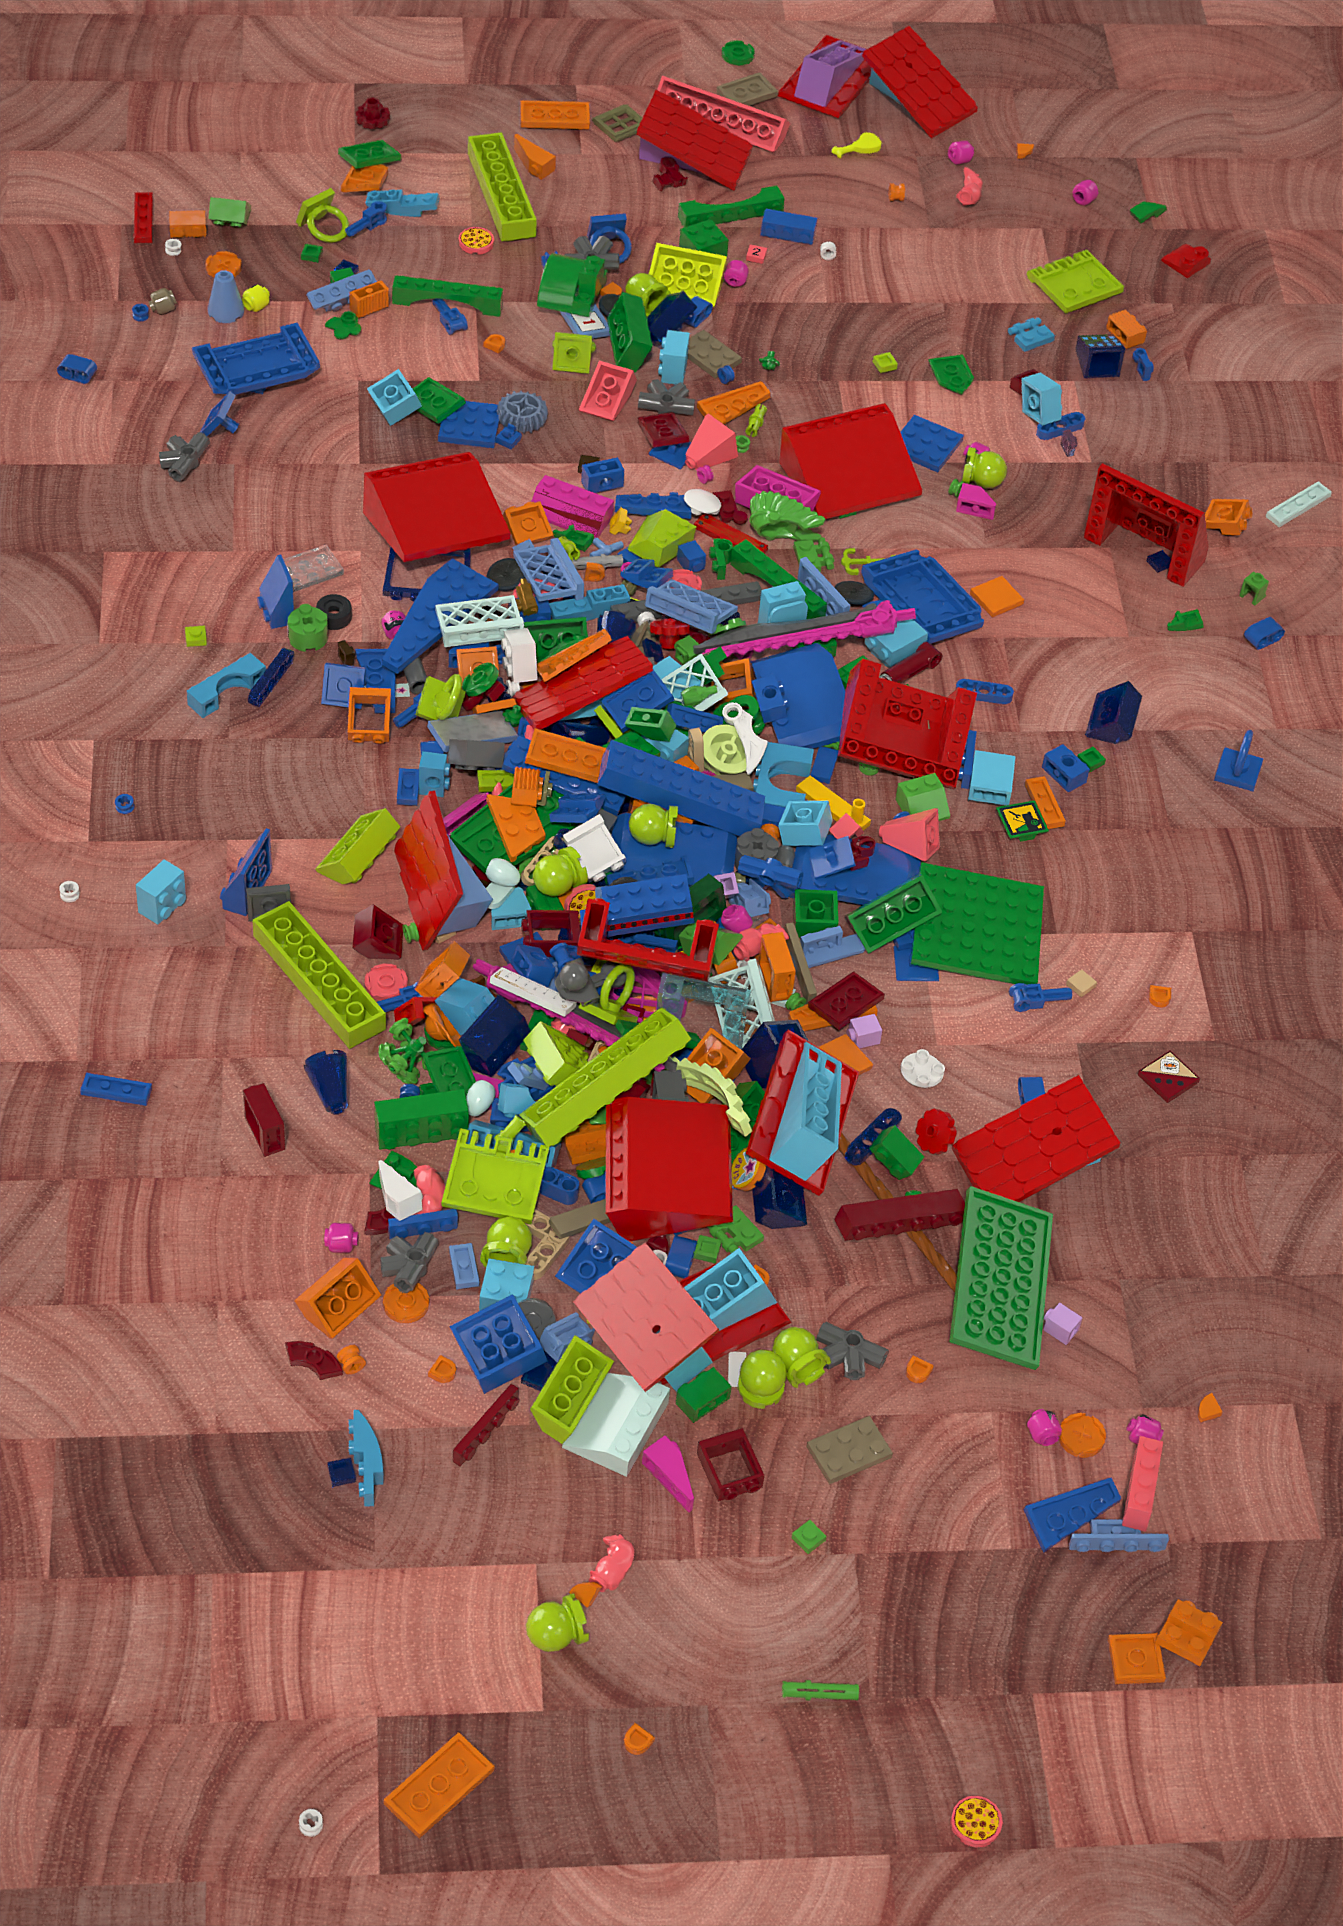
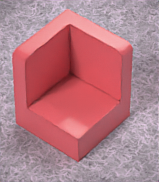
(845, 827)

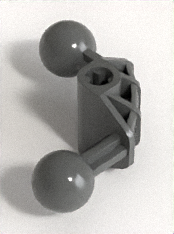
(578, 986)

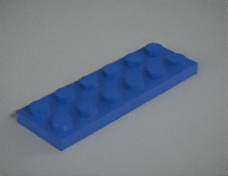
(562, 782)

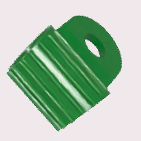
(754, 711)

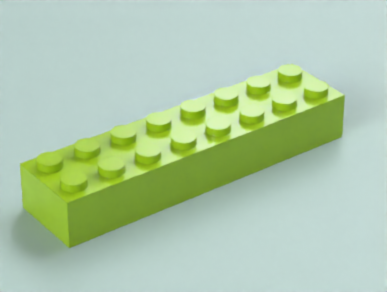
(502, 186)
(319, 974)
(605, 1077)

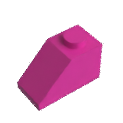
(975, 502)

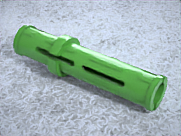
(789, 1689)

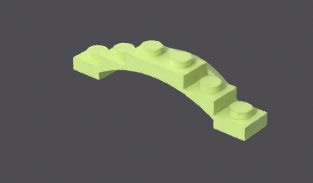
(713, 1082)

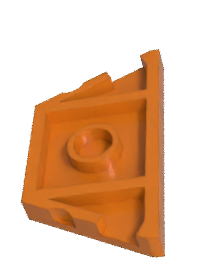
(365, 178)
(516, 824)

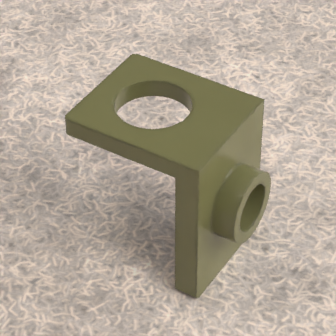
(547, 790)

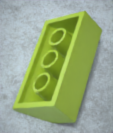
(359, 847)
(570, 1389)

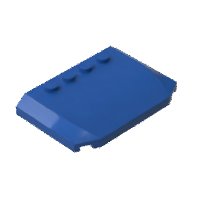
(257, 361)
(924, 584)
(812, 693)
(707, 848)
(885, 871)

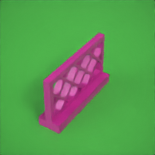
(650, 985)

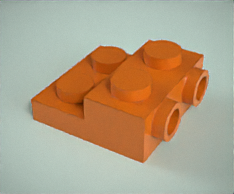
(1228, 515)
(528, 523)
(1189, 1632)

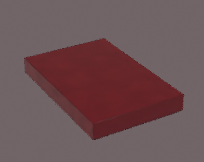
(663, 429)
(846, 1000)

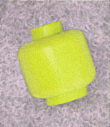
(256, 298)

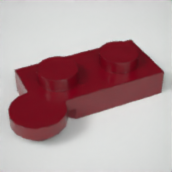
(729, 509)

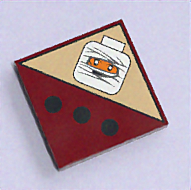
(1168, 1076)

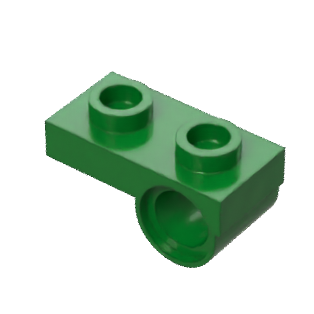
(721, 556)

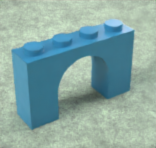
(780, 760)

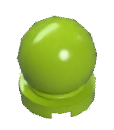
(648, 288)
(985, 469)
(652, 824)
(560, 872)
(507, 1241)
(800, 1355)
(762, 1378)
(555, 1624)

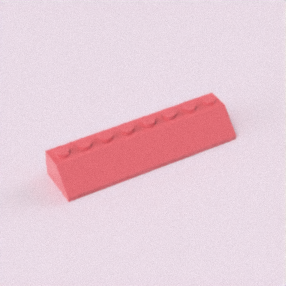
(742, 120)

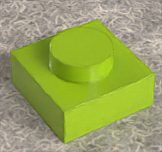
(885, 362)
(195, 636)

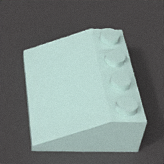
(618, 1422)

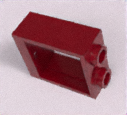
(550, 919)
(264, 1119)
(725, 1444)

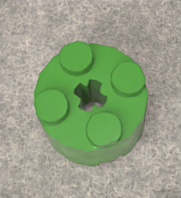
(307, 628)

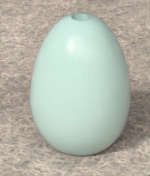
(502, 872)
(480, 1097)

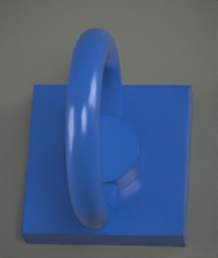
(611, 227)
(1239, 767)

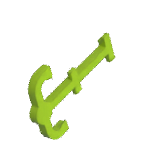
(846, 561)

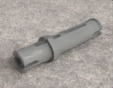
(605, 561)

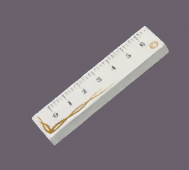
(532, 991)

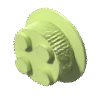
(723, 750)

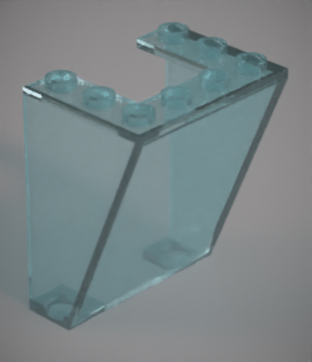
(736, 999)

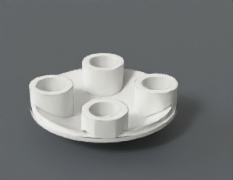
(702, 502)
(922, 1069)

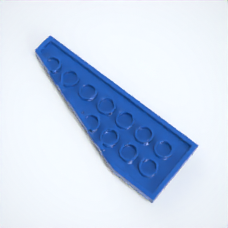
(421, 627)

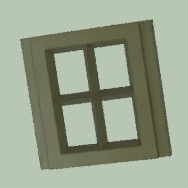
(613, 114)

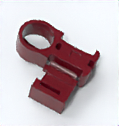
(670, 174)
(492, 692)
(861, 854)

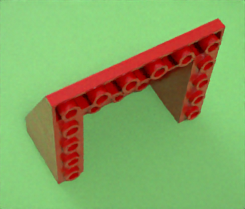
(851, 459)
(433, 507)
(1150, 514)
(889, 726)
(594, 945)
(667, 1166)

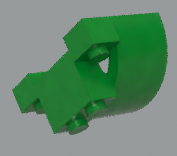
(561, 279)

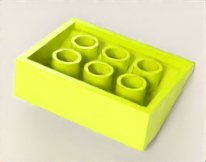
(689, 271)

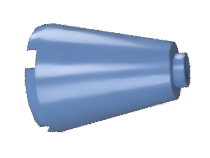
(225, 300)

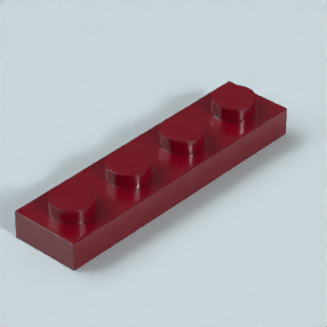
(482, 1429)

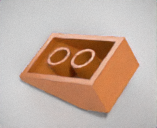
(717, 1053)

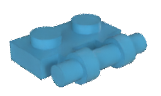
(1034, 337)

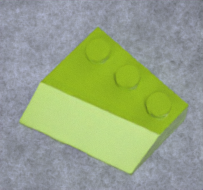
(661, 536)
(555, 1053)

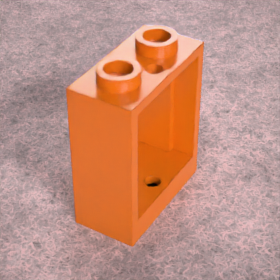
(736, 669)
(369, 696)
(776, 966)
(443, 969)

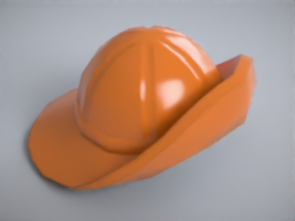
(439, 1026)

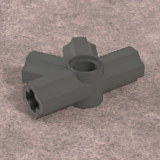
(600, 249)
(666, 400)
(183, 455)
(407, 1260)
(841, 1350)

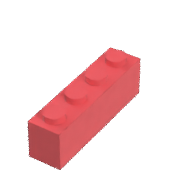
(1142, 1483)

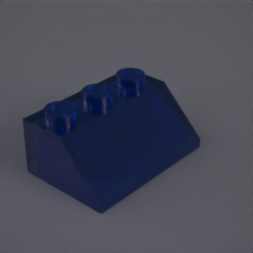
(670, 316)
(1114, 714)
(494, 1036)
(779, 1201)

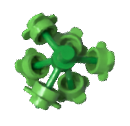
(410, 1050)

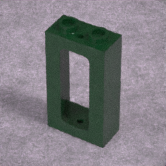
(707, 904)

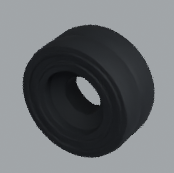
(339, 603)

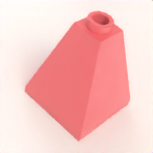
(711, 445)
(913, 834)

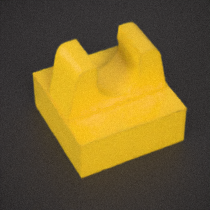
(620, 522)

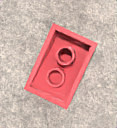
(608, 391)

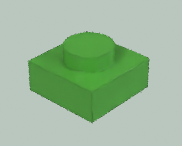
(707, 1249)
(808, 1536)

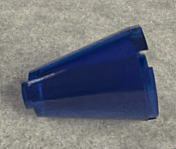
(616, 625)
(589, 733)
(330, 1079)

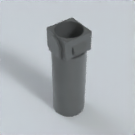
(415, 676)

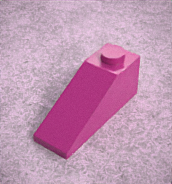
(667, 1466)

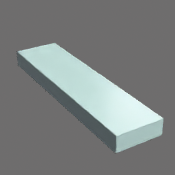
(1298, 504)

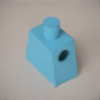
(511, 911)

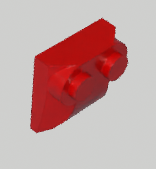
(1187, 259)

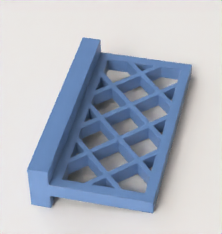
(563, 568)
(689, 605)

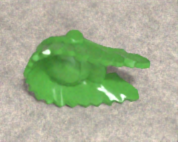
(779, 517)

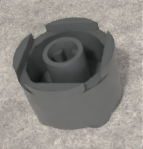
(756, 845)

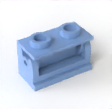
(752, 898)
(559, 1334)

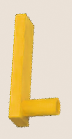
(818, 792)

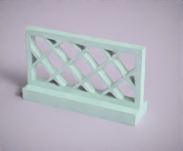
(479, 630)
(712, 699)
(760, 995)

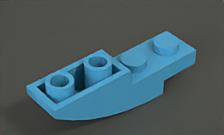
(404, 205)
(591, 606)
(367, 1455)

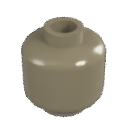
(162, 301)

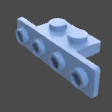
(337, 293)
(829, 946)
(1111, 1535)

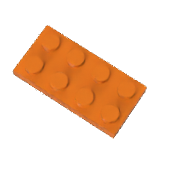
(555, 114)
(565, 755)
(438, 1785)

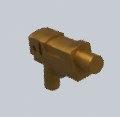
(526, 601)

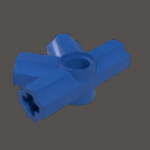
(771, 873)

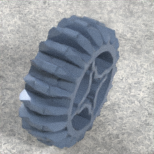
(523, 411)

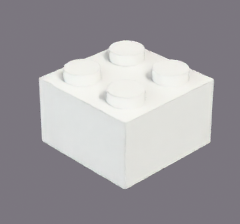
(519, 655)

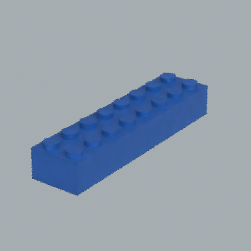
(671, 784)

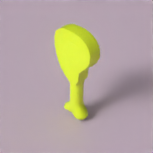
(865, 144)

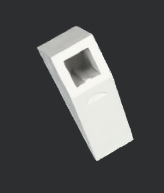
(399, 1195)

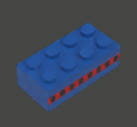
(648, 905)

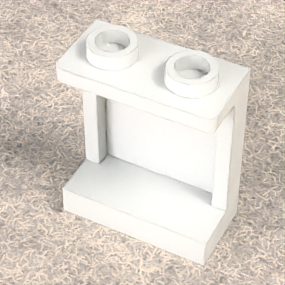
(596, 848)

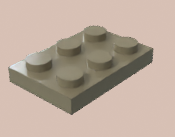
(748, 89)
(711, 354)
(849, 1450)

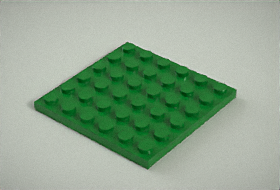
(984, 928)

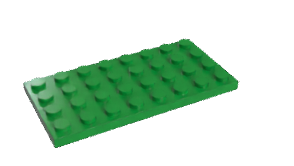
(1002, 1278)

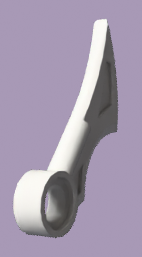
(753, 745)

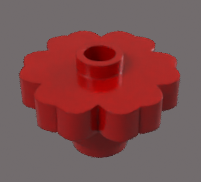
(669, 631)
(936, 1131)

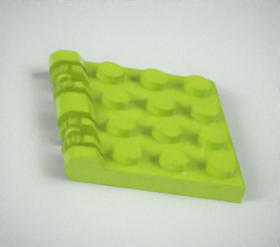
(1076, 281)
(494, 1179)

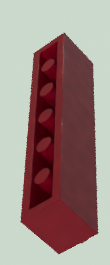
(900, 1214)

